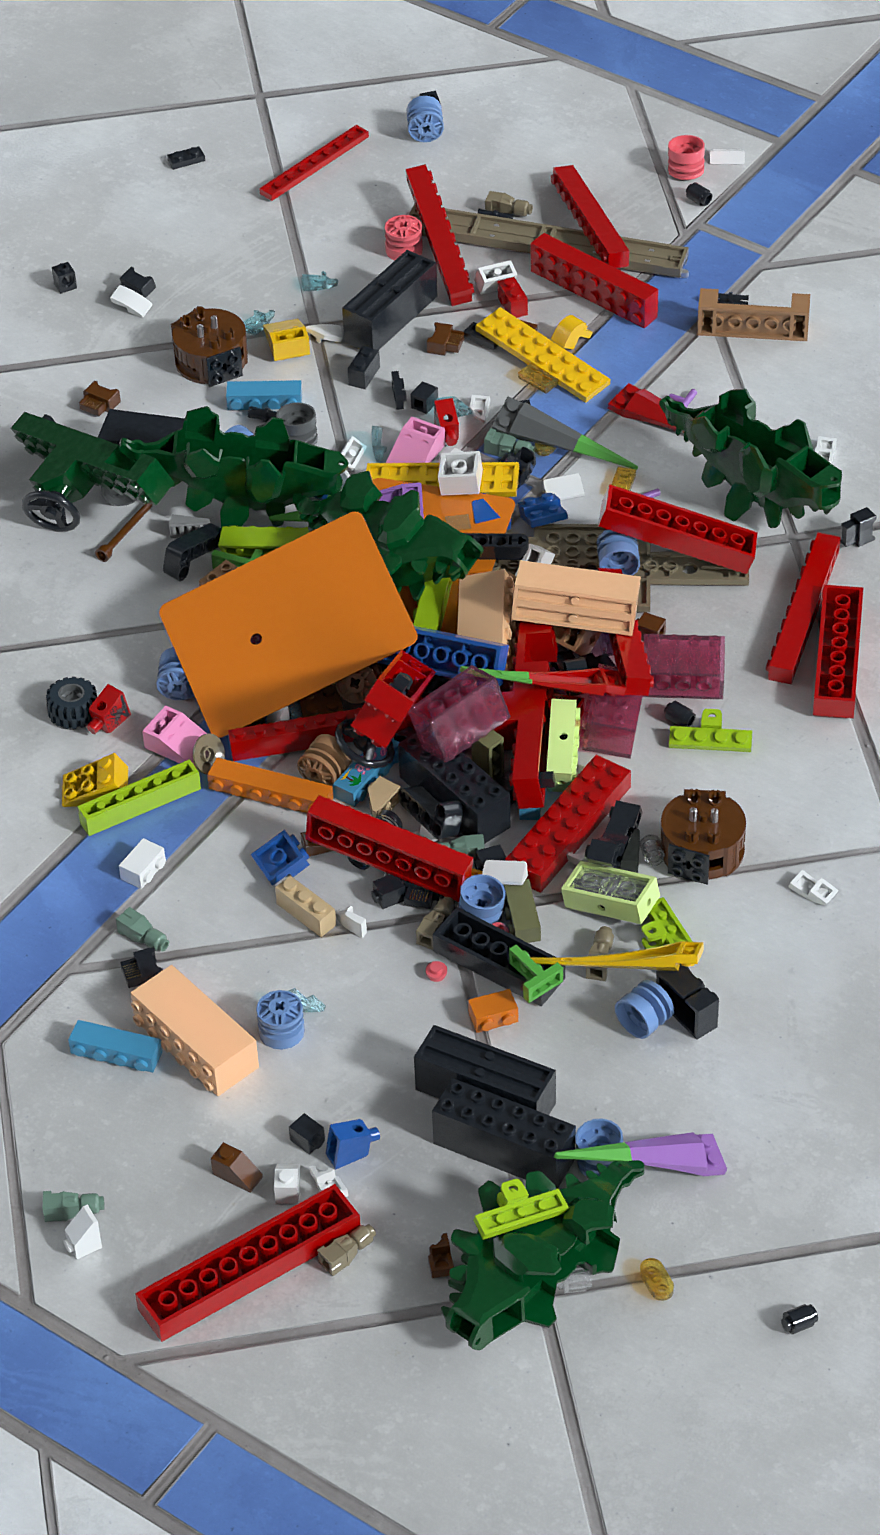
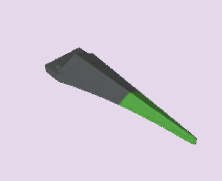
(535, 426)

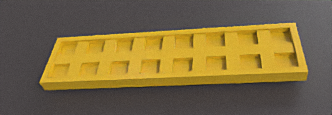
(542, 352)
(496, 479)

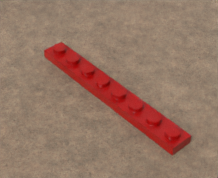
(314, 162)

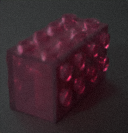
(686, 665)
(459, 713)
(610, 723)

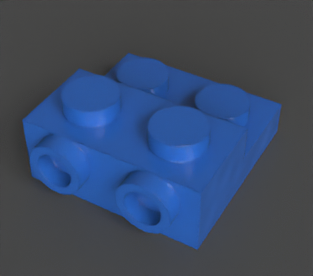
(542, 510)
(281, 857)

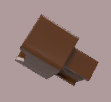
(445, 339)
(99, 399)

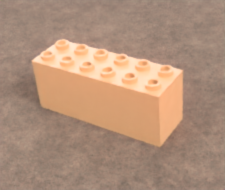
(575, 598)
(487, 611)
(194, 1030)

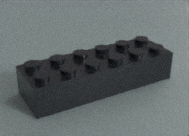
(486, 951)

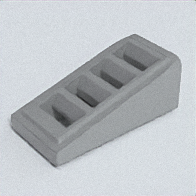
(182, 525)

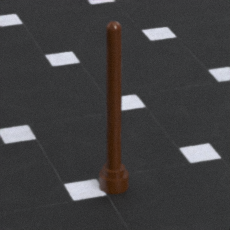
(105, 551)

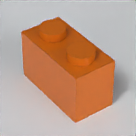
(493, 1010)

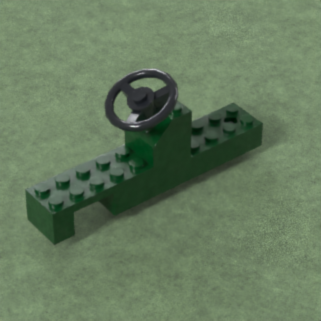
(77, 464)

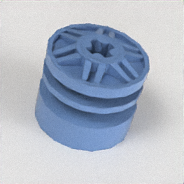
(425, 119)
(618, 552)
(172, 678)
(483, 897)
(644, 1009)
(280, 1019)
(593, 1134)

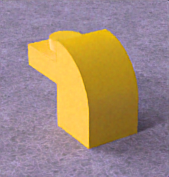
(569, 331)

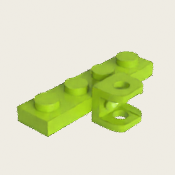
(710, 735)
(665, 926)
(518, 1210)

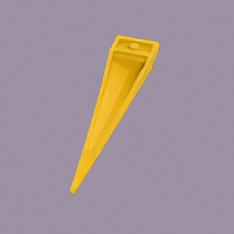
(657, 958)

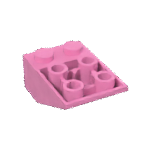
(417, 442)
(172, 735)

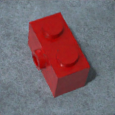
(512, 297)

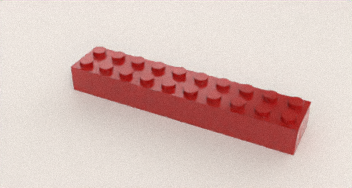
(246, 1263)

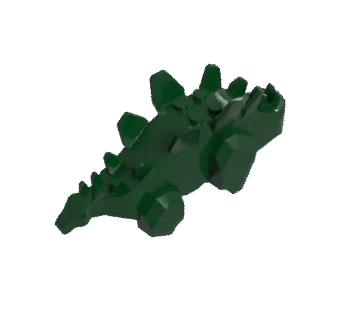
(757, 462)
(241, 469)
(410, 546)
(518, 1271)

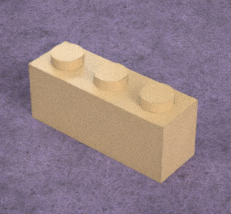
(305, 906)

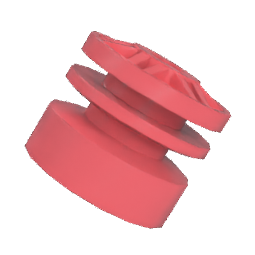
(686, 157)
(403, 234)

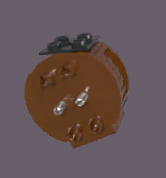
(209, 346)
(703, 835)

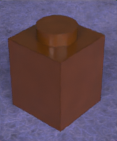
(651, 624)

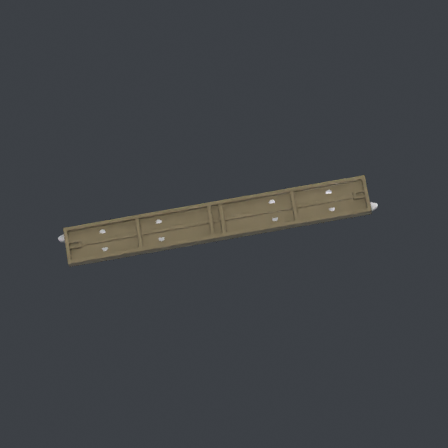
(518, 234)

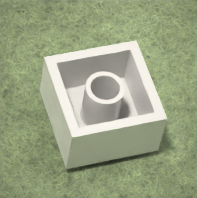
(460, 473)

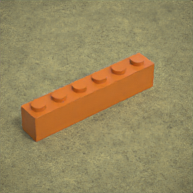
(265, 785)

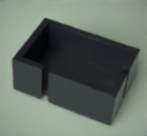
(693, 1004)

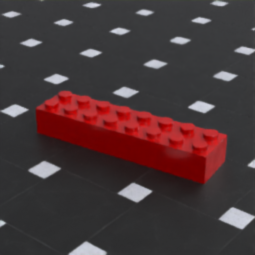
(594, 280)
(678, 529)
(838, 651)
(571, 820)
(387, 847)

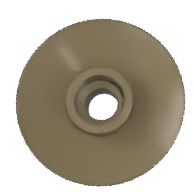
(206, 751)

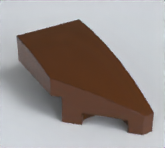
(440, 1258)

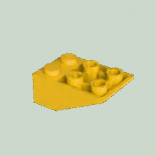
(287, 339)
(94, 780)

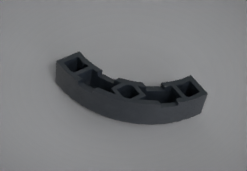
(612, 845)

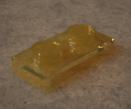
(538, 378)
(624, 478)

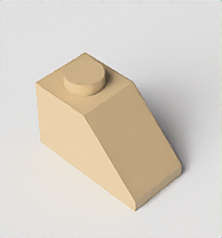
(382, 795)

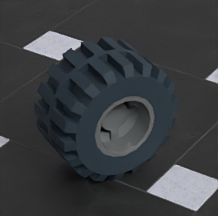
(70, 702)

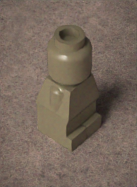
(507, 204)
(433, 920)
(601, 945)
(344, 1249)

